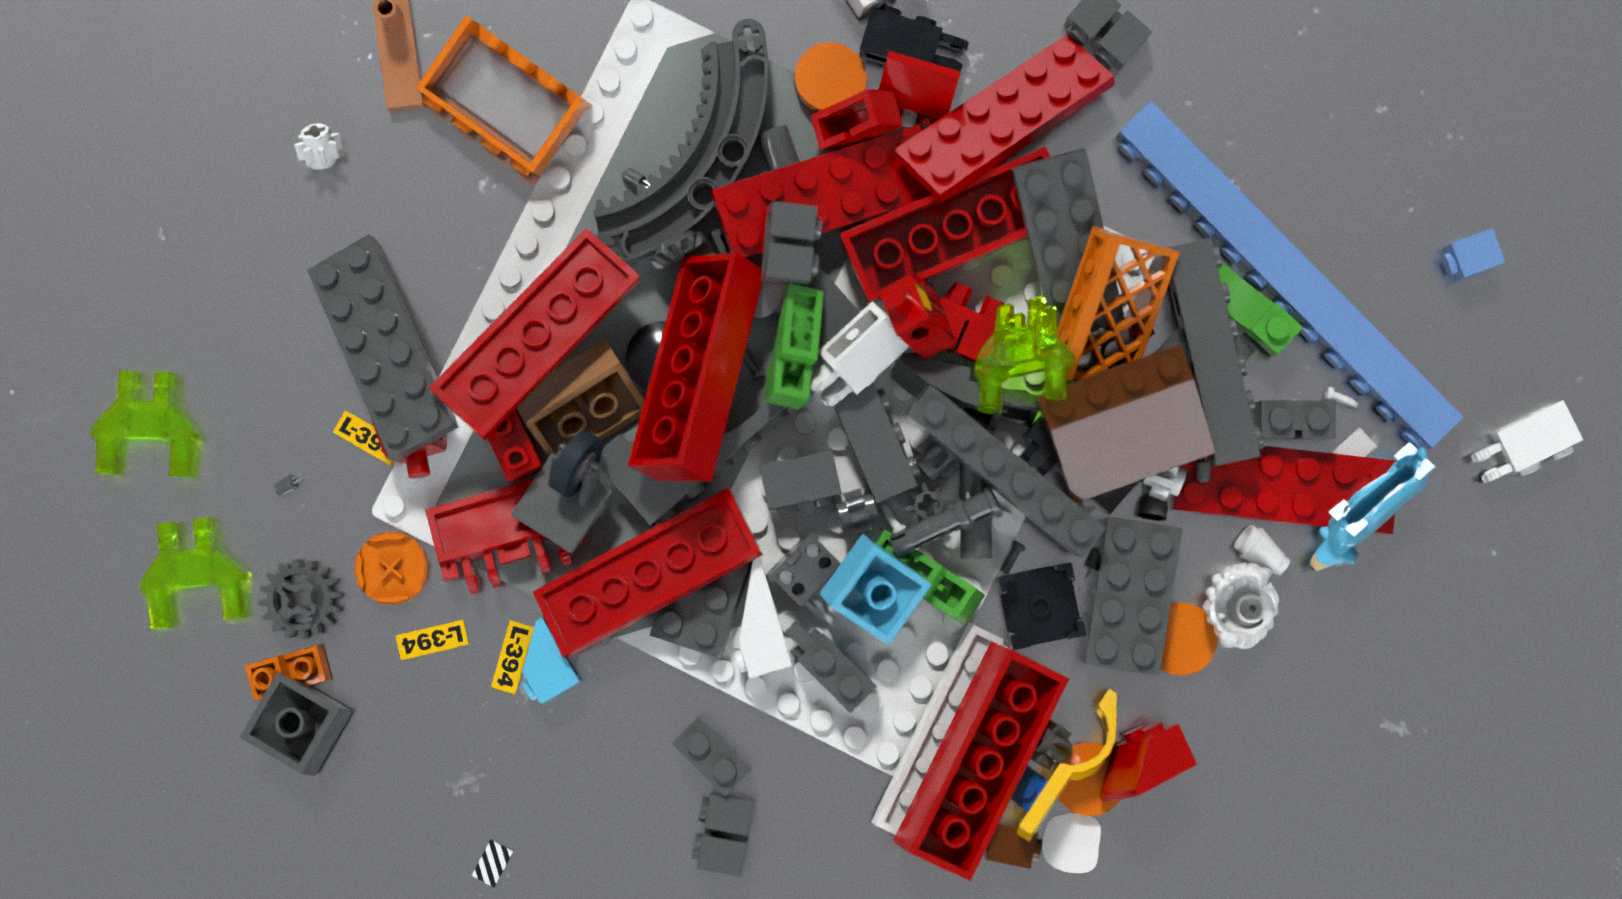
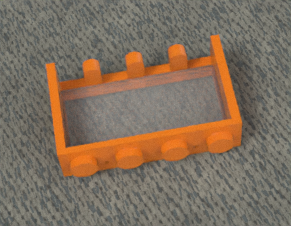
(501, 97)

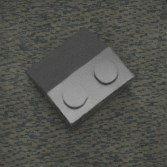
(295, 724)

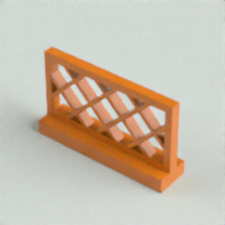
(1088, 291)

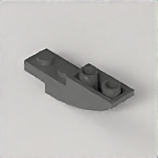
(953, 382)

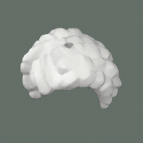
(1230, 603)

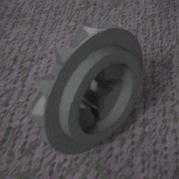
(677, 248)

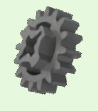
(289, 611)

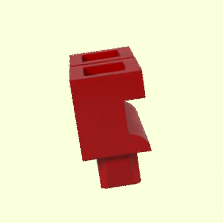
(979, 325)
(515, 449)

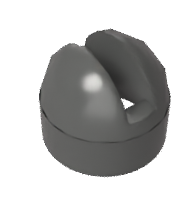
(1152, 508)

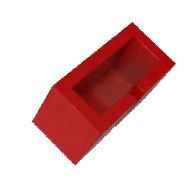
(856, 119)

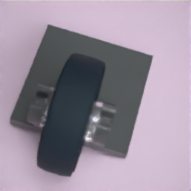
(566, 493)

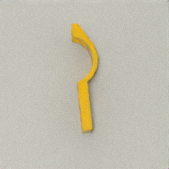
(1064, 773)

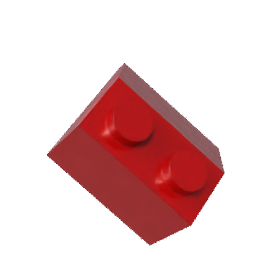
(919, 87)
(1145, 761)

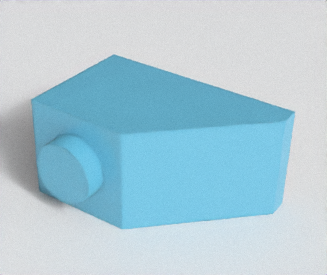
(545, 668)

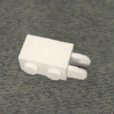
(857, 355)
(1531, 440)

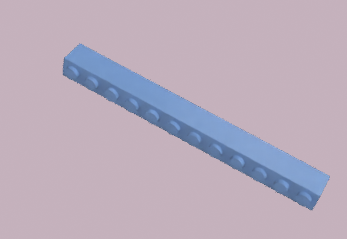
(1288, 276)

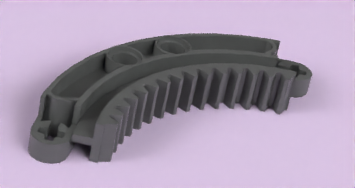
(730, 116)

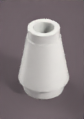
(1260, 549)

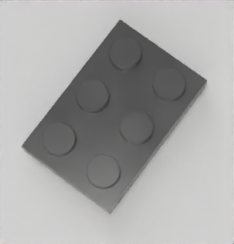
(704, 616)

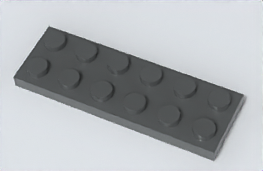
(1058, 216)
(381, 348)

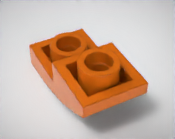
(303, 665)

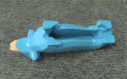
(1371, 508)

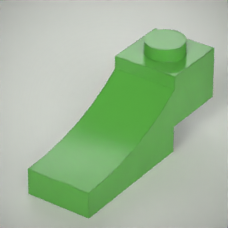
(1257, 314)
(795, 347)
(947, 591)

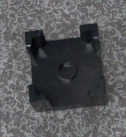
(1040, 606)

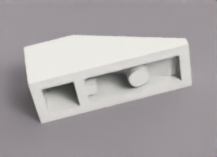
(761, 634)

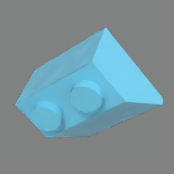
(875, 589)

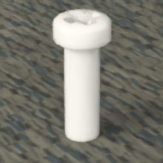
(1330, 394)
(892, 519)

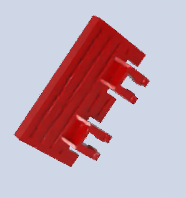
(478, 527)

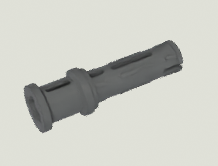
(961, 515)

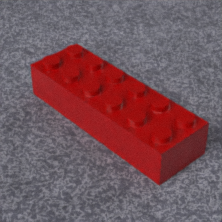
(937, 236)
(696, 368)
(980, 761)

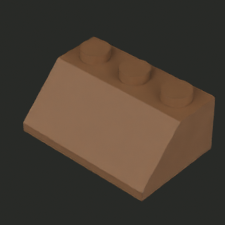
(582, 395)

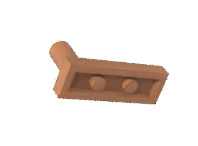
(398, 54)

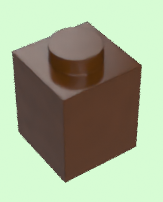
(1011, 848)

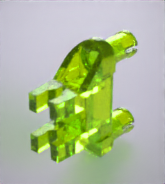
(1023, 350)
(144, 420)
(188, 569)

